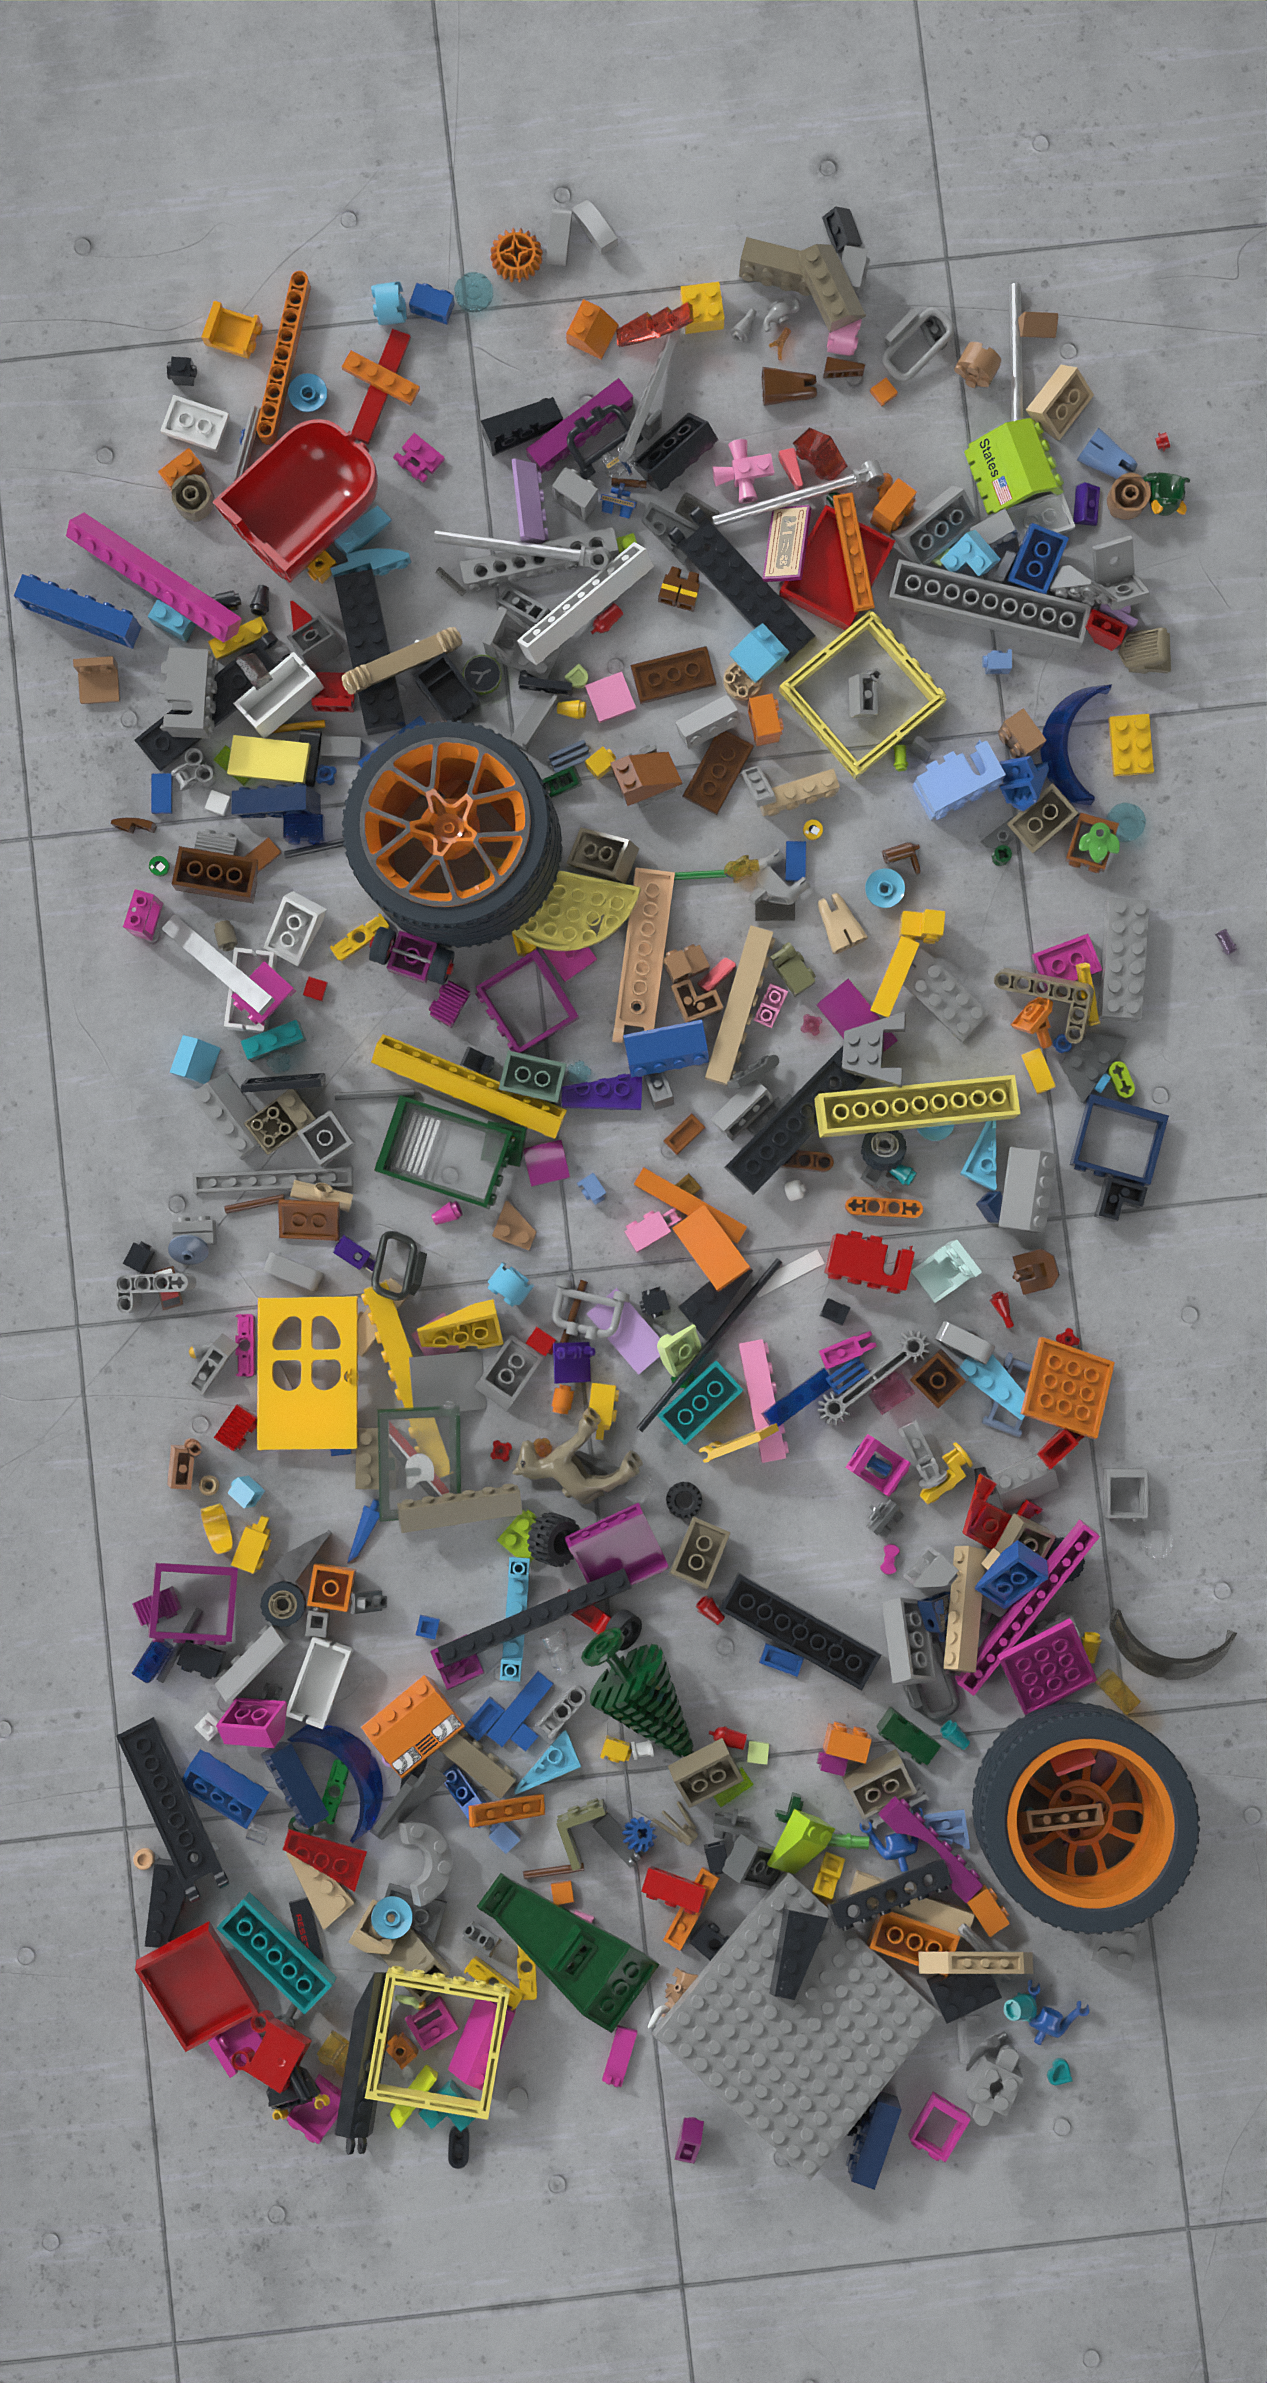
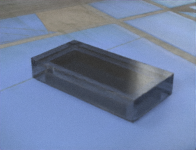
(774, 912)

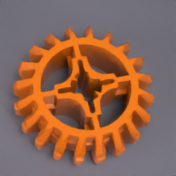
(500, 255)

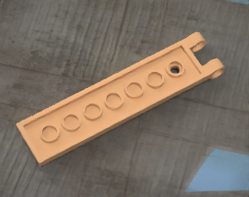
(644, 951)

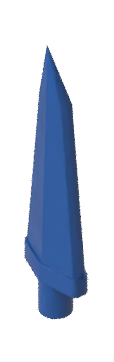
(366, 1525)

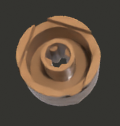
(978, 365)
(1128, 506)

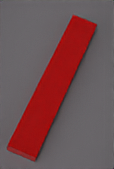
(375, 398)

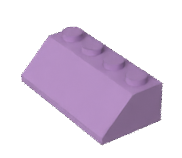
(528, 502)

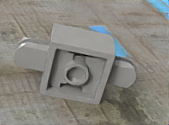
(994, 2085)

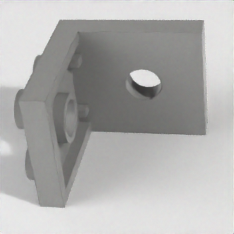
(1120, 576)

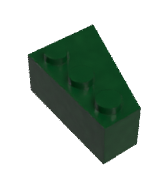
(908, 1737)

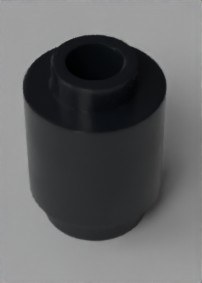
(229, 600)

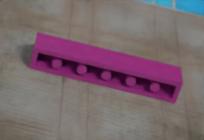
(553, 444)

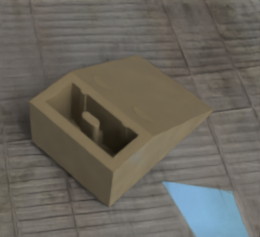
(280, 1121)
(415, 1953)

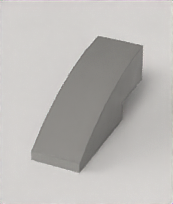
(595, 226)

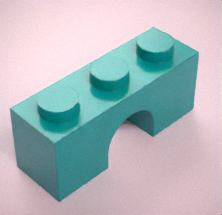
(273, 1039)

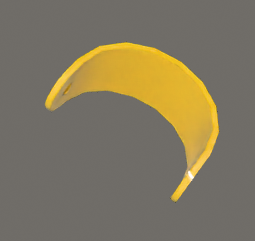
(217, 1528)

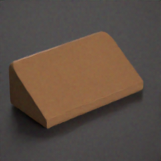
(1038, 324)

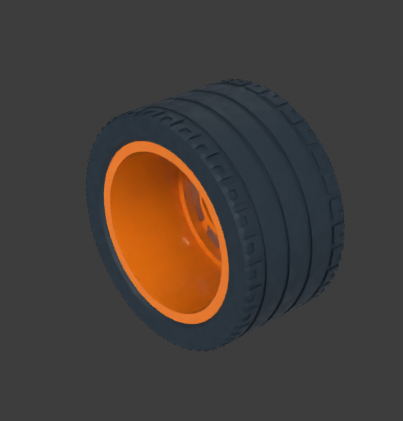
(1161, 1850)

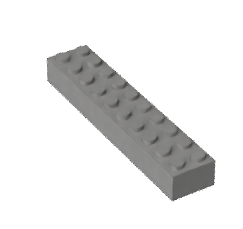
(989, 604)

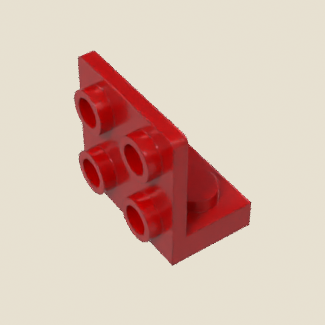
(333, 695)

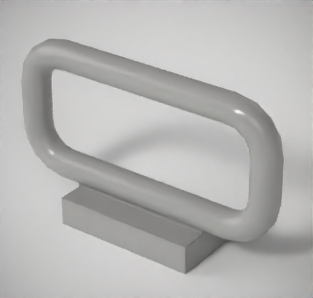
(904, 330)

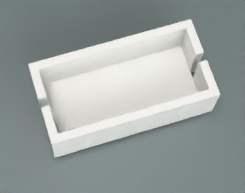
(280, 698)
(247, 962)
(319, 1681)

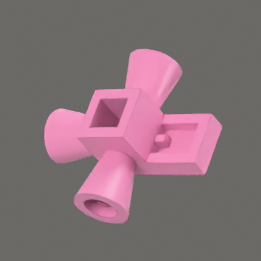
(744, 470)

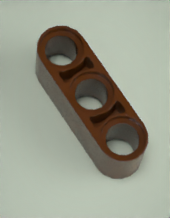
(813, 1164)

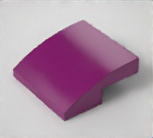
(546, 1163)
(459, 1672)

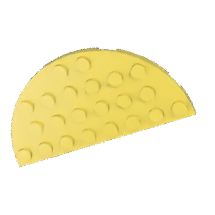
(572, 907)

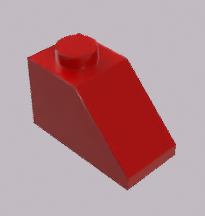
(1105, 630)

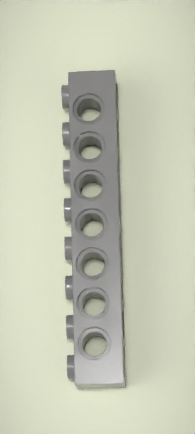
(490, 563)

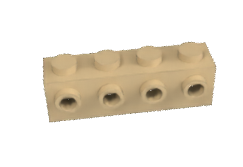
(802, 791)

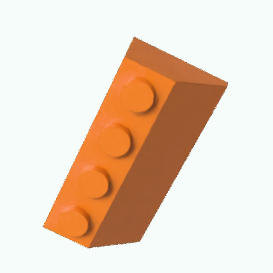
(907, 1937)

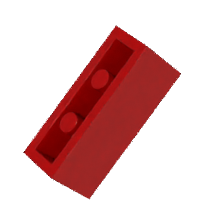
(675, 1890)

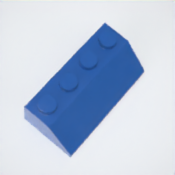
(666, 1048)
(224, 1788)

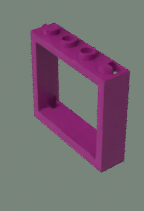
(492, 1012)
(196, 1569)

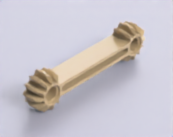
(401, 660)

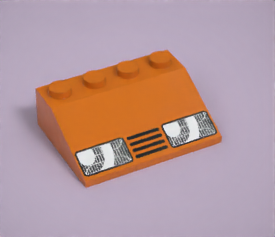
(413, 1726)

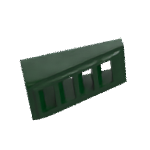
(569, 786)

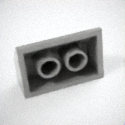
(1023, 1481)

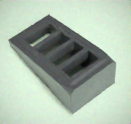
(652, 425)

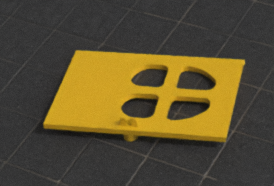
(307, 1415)

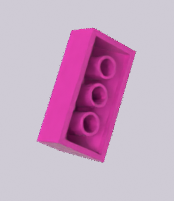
(473, 2048)

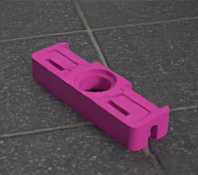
(246, 1331)

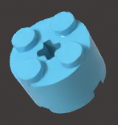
(390, 304)
(510, 1284)

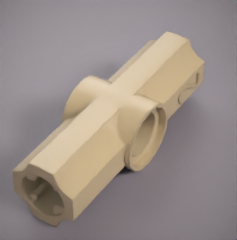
(320, 1192)

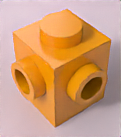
(320, 567)

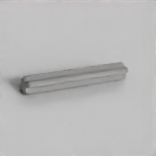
(247, 442)
(978, 1944)

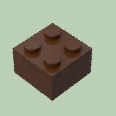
(939, 1378)

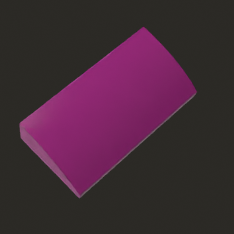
(848, 1009)

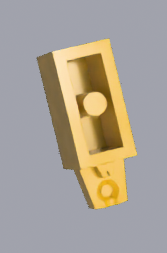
(602, 1401)
(252, 1546)

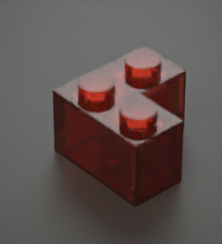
(821, 453)

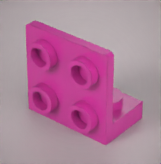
(233, 2040)

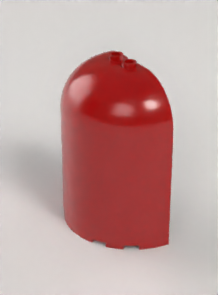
(301, 495)

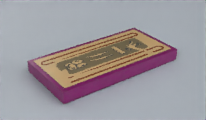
(787, 543)

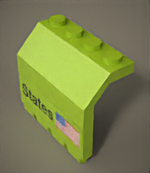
(1013, 465)

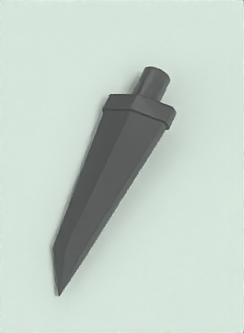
(597, 1465)

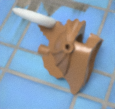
(673, 1994)

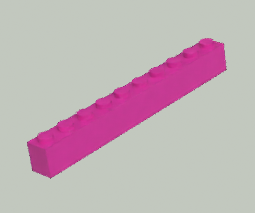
(153, 577)
(1028, 1607)

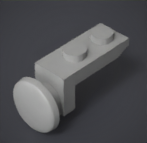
(922, 1456)

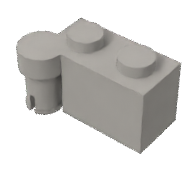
(863, 694)

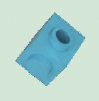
(246, 1491)

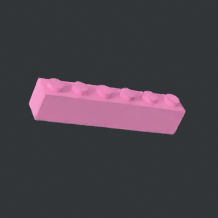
(761, 1396)

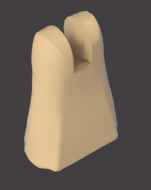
(840, 925)

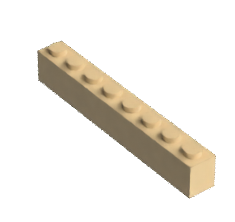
(739, 1004)

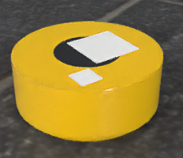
(812, 830)

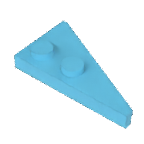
(982, 1160)
(556, 1761)

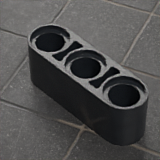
(314, 739)

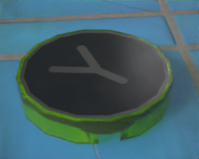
(482, 674)

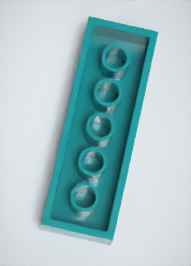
(276, 1953)

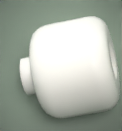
(794, 1190)

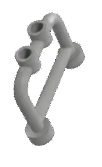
(591, 1332)

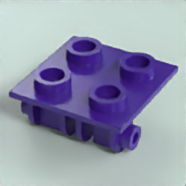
(572, 1362)

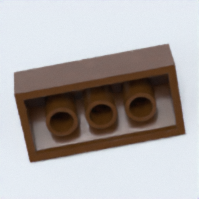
(215, 874)

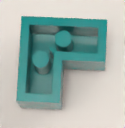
(434, 2117)

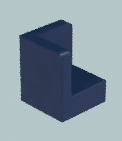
(991, 1205)

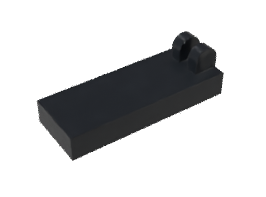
(546, 685)

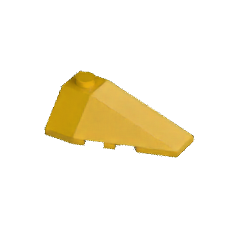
(470, 1326)

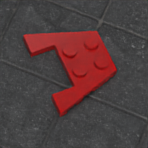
(986, 1521)

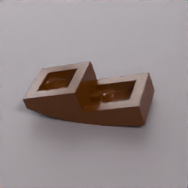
(129, 824)

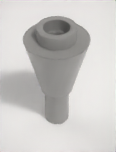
(741, 330)

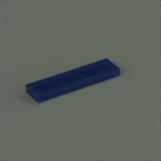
(797, 1398)

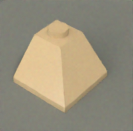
(367, 1938)

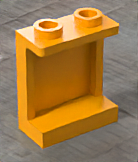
(231, 331)

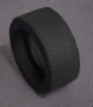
(632, 1630)

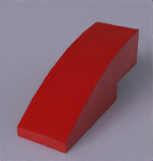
(1058, 1447)

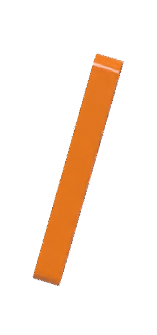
(283, 349)

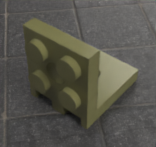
(576, 1816)

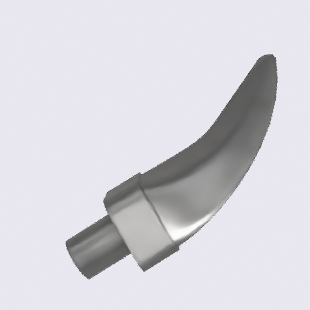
(989, 2044)

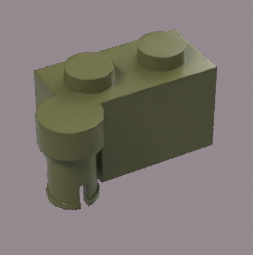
(792, 969)

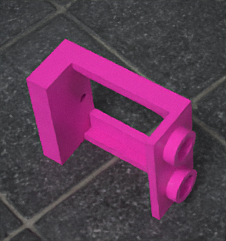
(863, 1454)

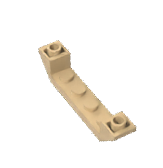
(976, 1963)

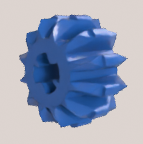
(632, 1835)

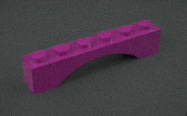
(902, 1821)

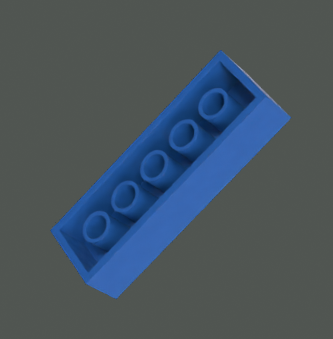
(77, 610)

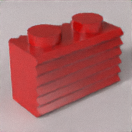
(236, 1428)

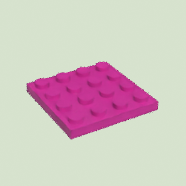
(1047, 1667)

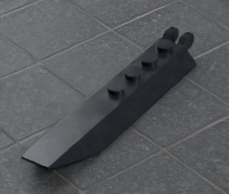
(356, 2112)

